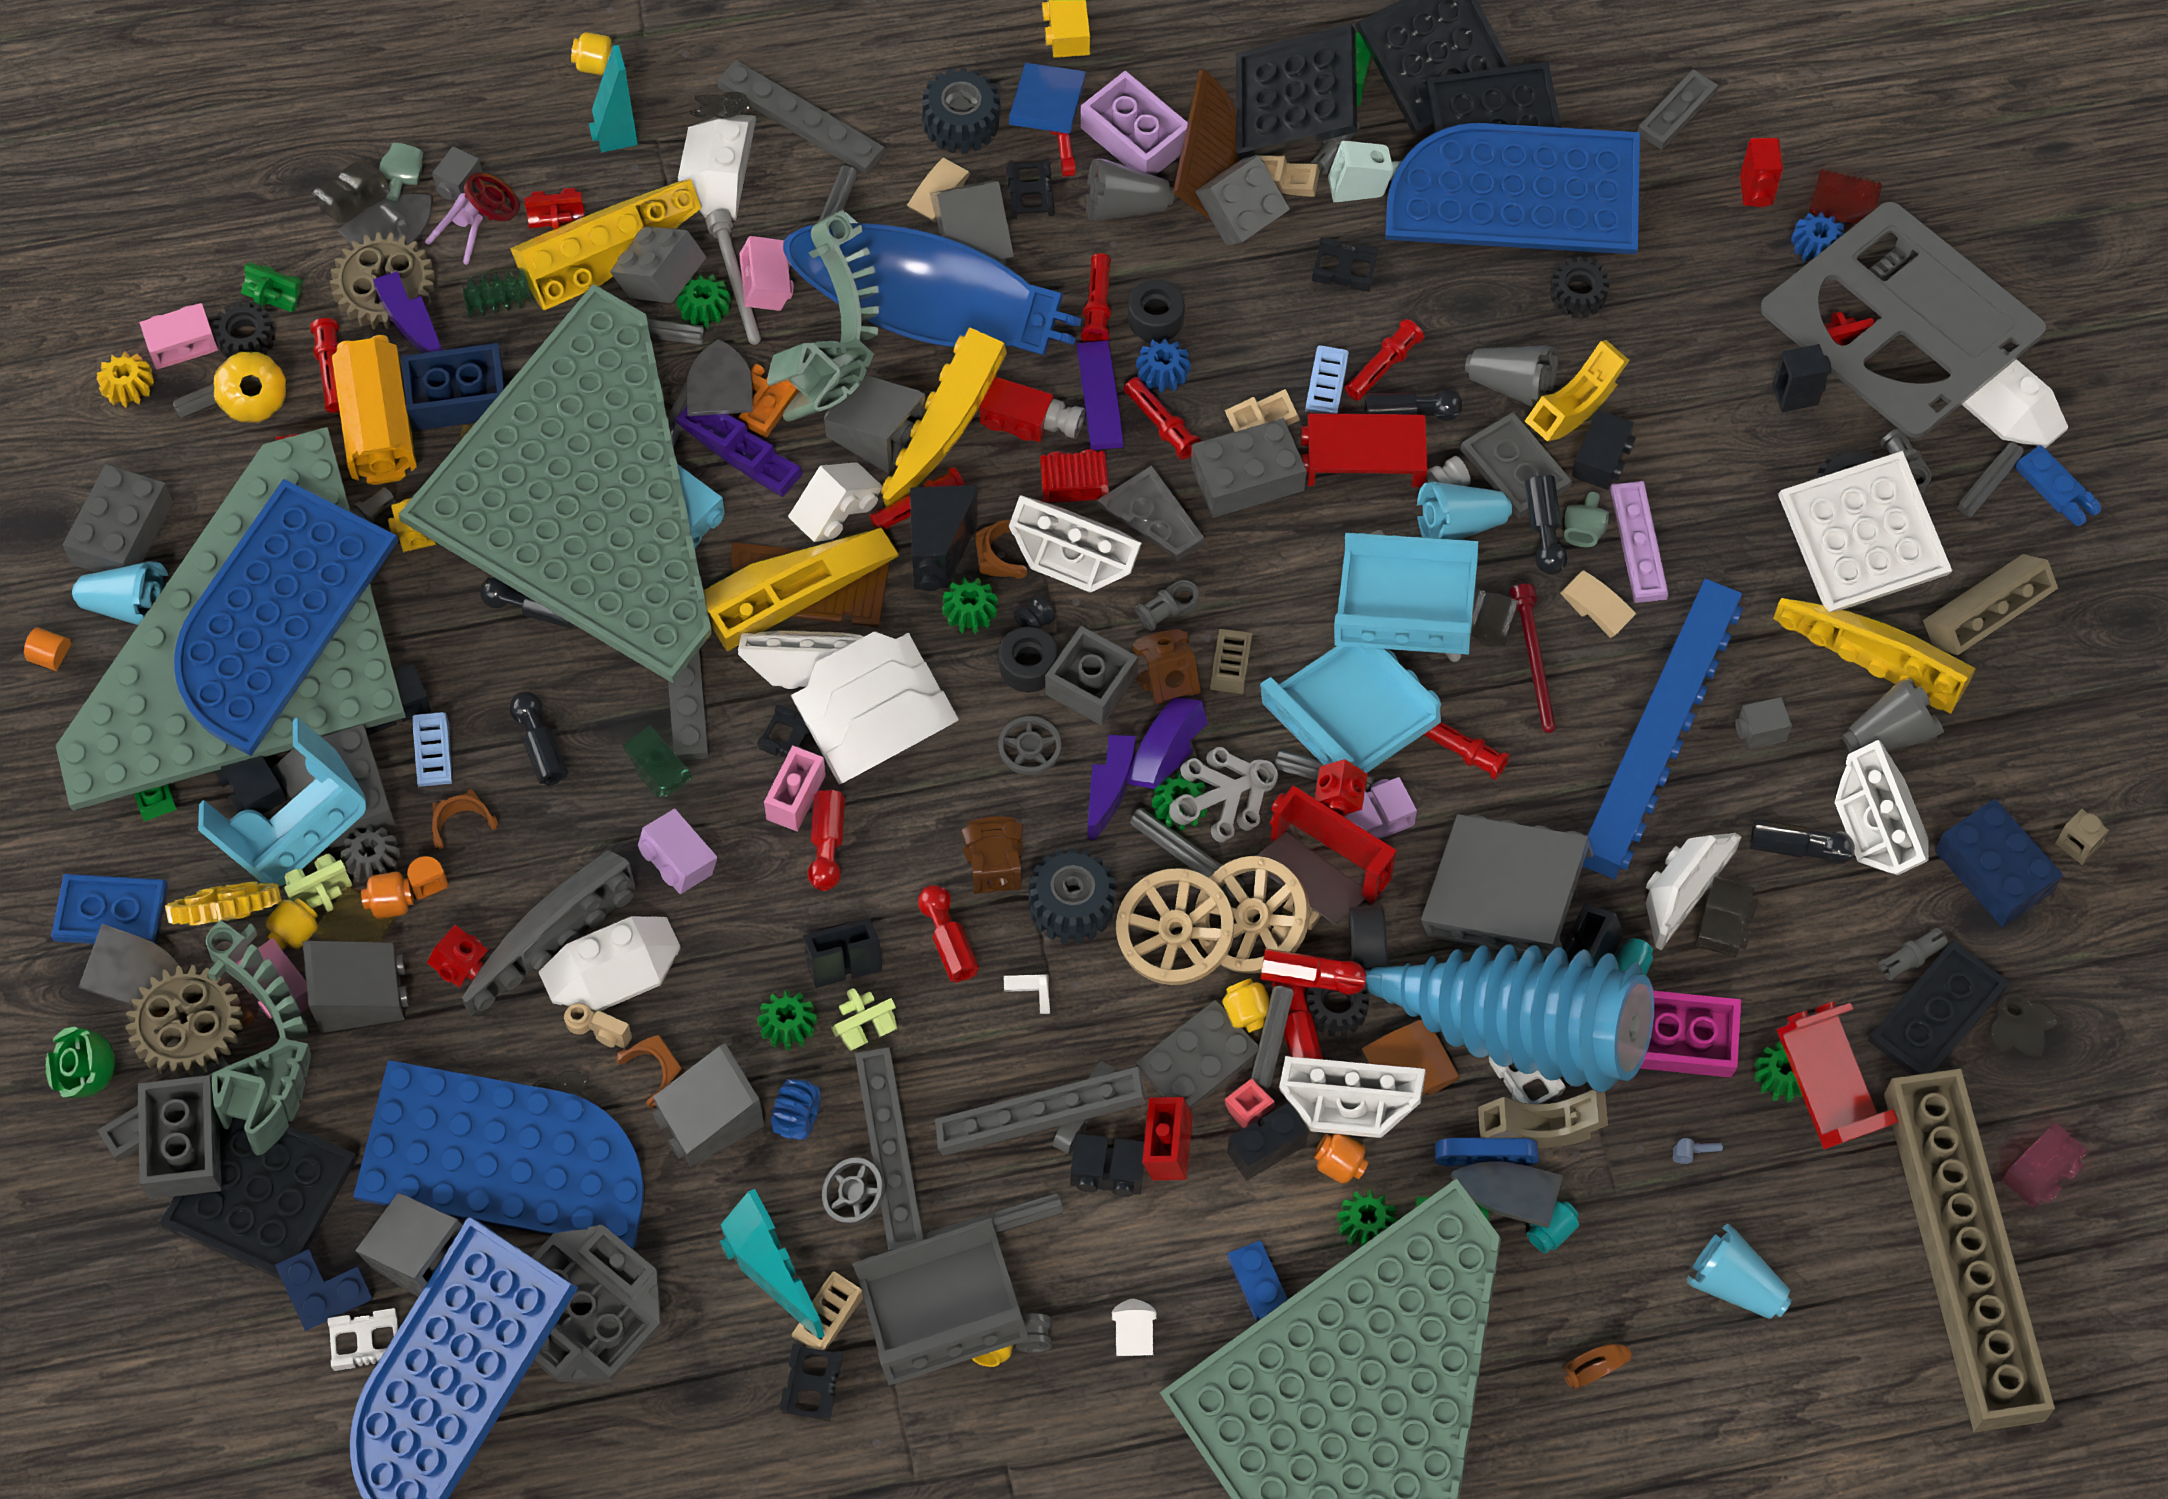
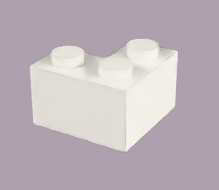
(831, 497)

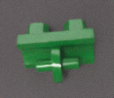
(271, 287)

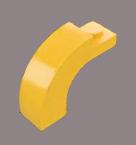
(1573, 404)

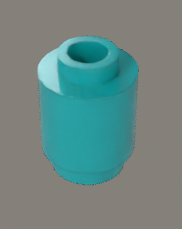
(1635, 951)
(1562, 1225)

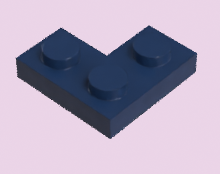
(320, 1299)

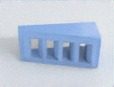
(1328, 361)
(432, 728)

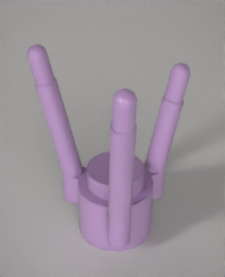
(462, 214)

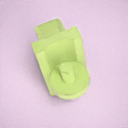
(319, 886)
(880, 1014)

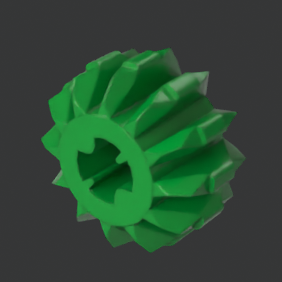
(704, 301)
(969, 605)
(1171, 790)
(783, 1010)
(1769, 1074)
(1364, 1207)

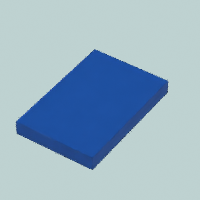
(1047, 98)
(119, 902)

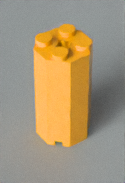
(373, 410)

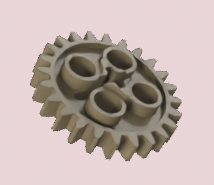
(353, 276)
(194, 1047)

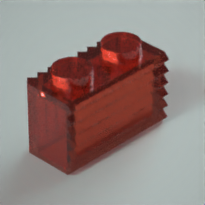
(1844, 197)

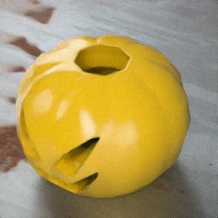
(243, 407)

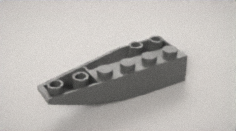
(552, 924)

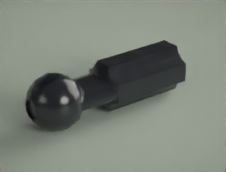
(1444, 405)
(1545, 519)
(498, 594)
(538, 740)
(1799, 841)

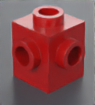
(1341, 787)
(457, 956)

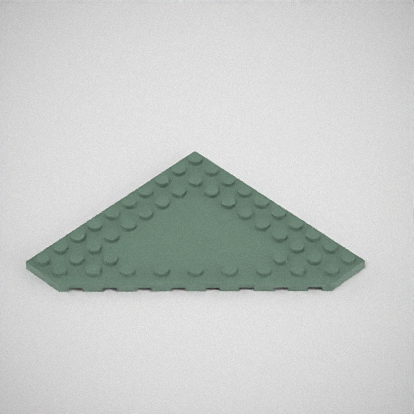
(580, 491)
(135, 723)
(1359, 1374)

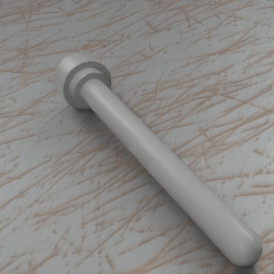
(720, 226)

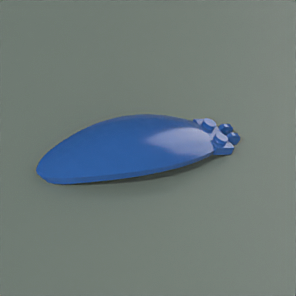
(938, 288)

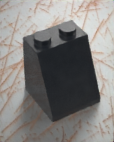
(940, 531)

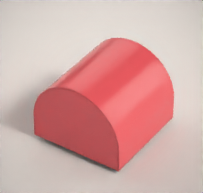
(1249, 1103)

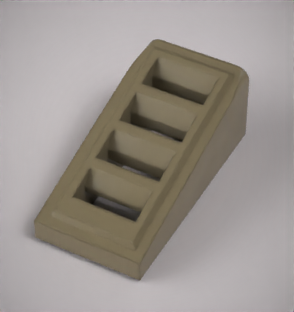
(1231, 682)

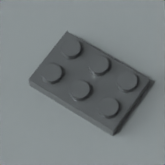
(1508, 457)
(1198, 1056)

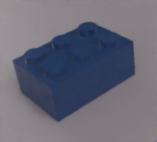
(452, 385)
(1998, 862)

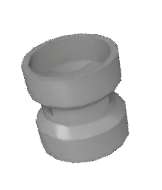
(1067, 420)
(1451, 473)

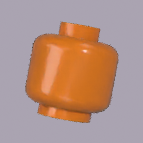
(387, 895)
(1340, 1157)

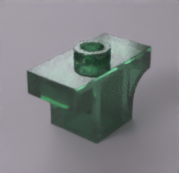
(656, 763)

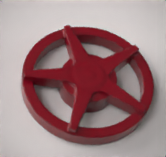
(491, 197)

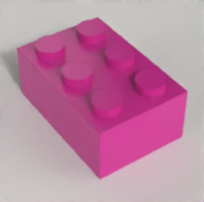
(1694, 1034)

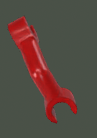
(1067, 159)

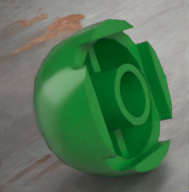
(80, 1063)

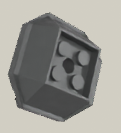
(622, 1299)

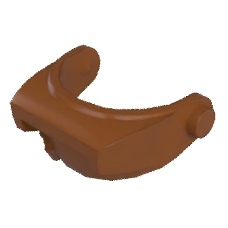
(987, 560)
(449, 807)
(655, 1046)
(1612, 1358)

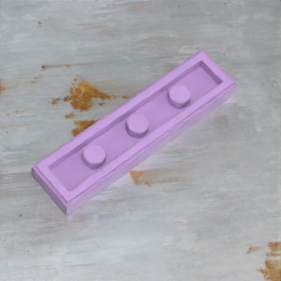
(1639, 542)

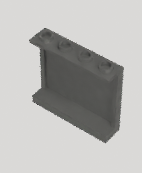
(1505, 884)
(940, 1301)

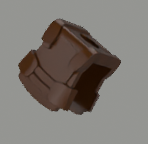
(1170, 665)
(994, 853)

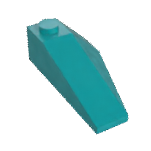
(612, 108)
(756, 1249)

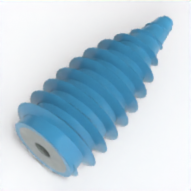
(1532, 1012)

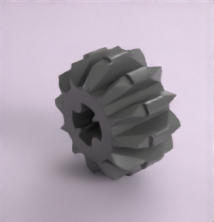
(358, 849)

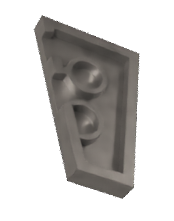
(1154, 513)

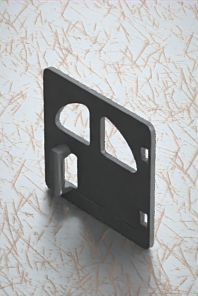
(1933, 301)

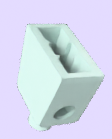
(1361, 171)

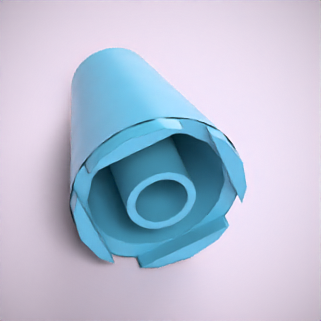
(1460, 511)
(121, 592)
(1739, 1276)

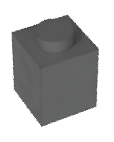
(454, 172)
(1763, 723)

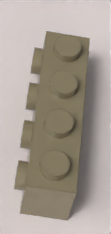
(1990, 604)

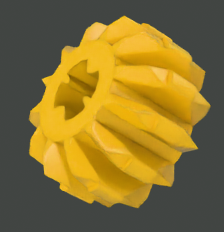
(125, 379)

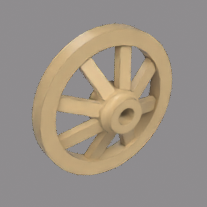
(1252, 906)
(1171, 920)

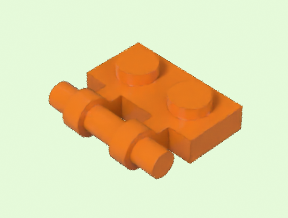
(767, 403)

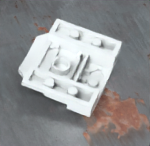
(871, 703)

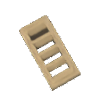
(847, 1307)

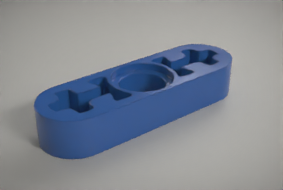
(1477, 1150)

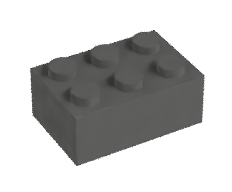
(1248, 467)
(117, 521)
(178, 1138)

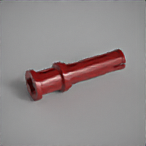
(1097, 310)
(324, 348)
(1393, 350)
(1170, 427)
(901, 509)
(1472, 750)

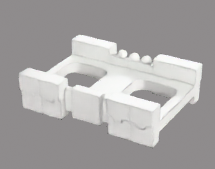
(1516, 1080)
(363, 1327)

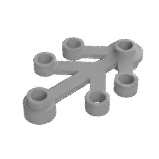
(1226, 790)

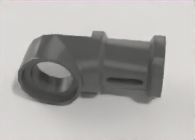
(1897, 441)
(1166, 604)

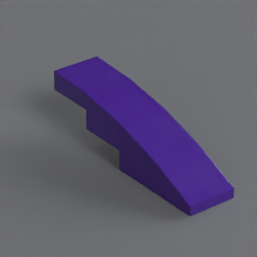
(1099, 395)
(742, 450)

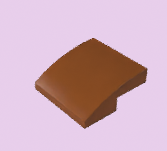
(1415, 1048)

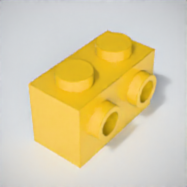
(1068, 27)

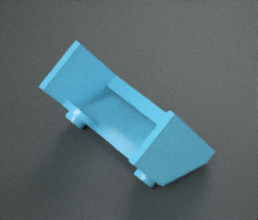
(302, 826)

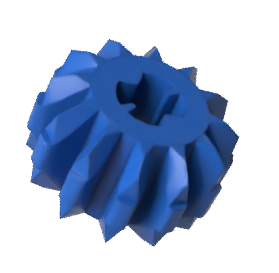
(1815, 235)
(1163, 365)
(796, 1109)

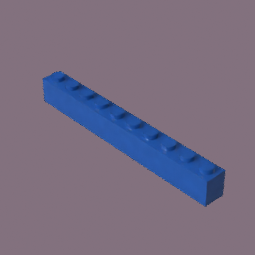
(1660, 727)

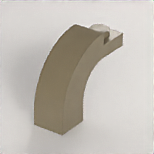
(1547, 1124)

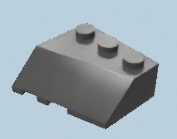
(359, 758)

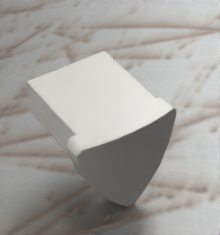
(1030, 983)
(1134, 1328)

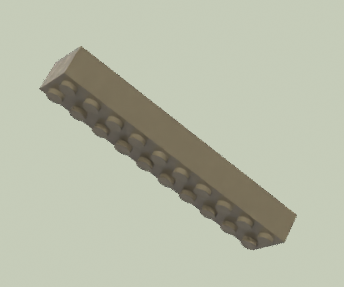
(1968, 1252)

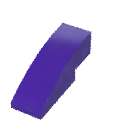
(407, 314)
(1167, 742)
(1109, 783)

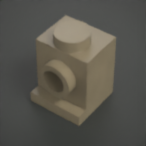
(2087, 830)

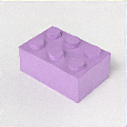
(1134, 125)

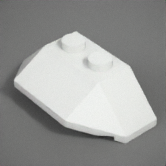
(717, 161)
(2019, 407)
(1071, 545)
(789, 656)
(1880, 812)
(1685, 881)
(612, 963)
(1350, 1095)

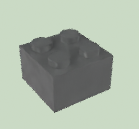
(1242, 200)
(658, 264)
(1091, 675)

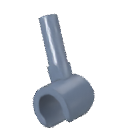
(1686, 1147)

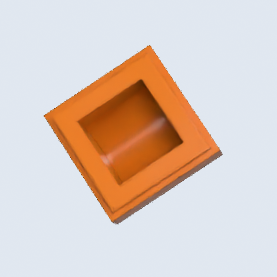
(46, 648)
(426, 877)

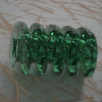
(496, 292)

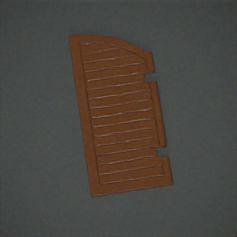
(1208, 140)
(860, 598)

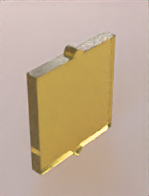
(352, 922)

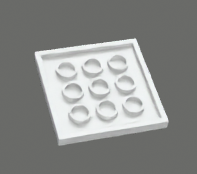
(1864, 532)

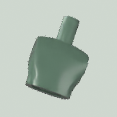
(401, 166)
(1585, 522)

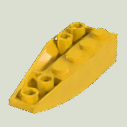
(585, 250)
(948, 411)
(789, 583)
(1880, 649)

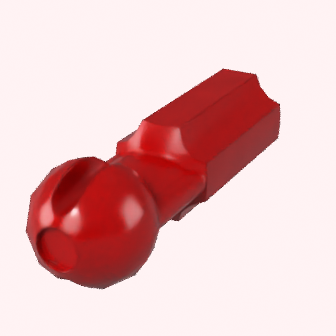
(826, 836)
(948, 935)
(1313, 971)
(1299, 1027)

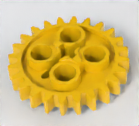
(223, 903)

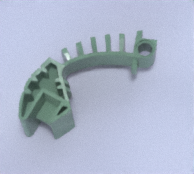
(831, 369)
(271, 1083)

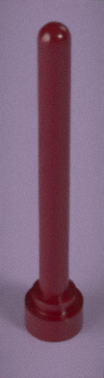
(1526, 598)

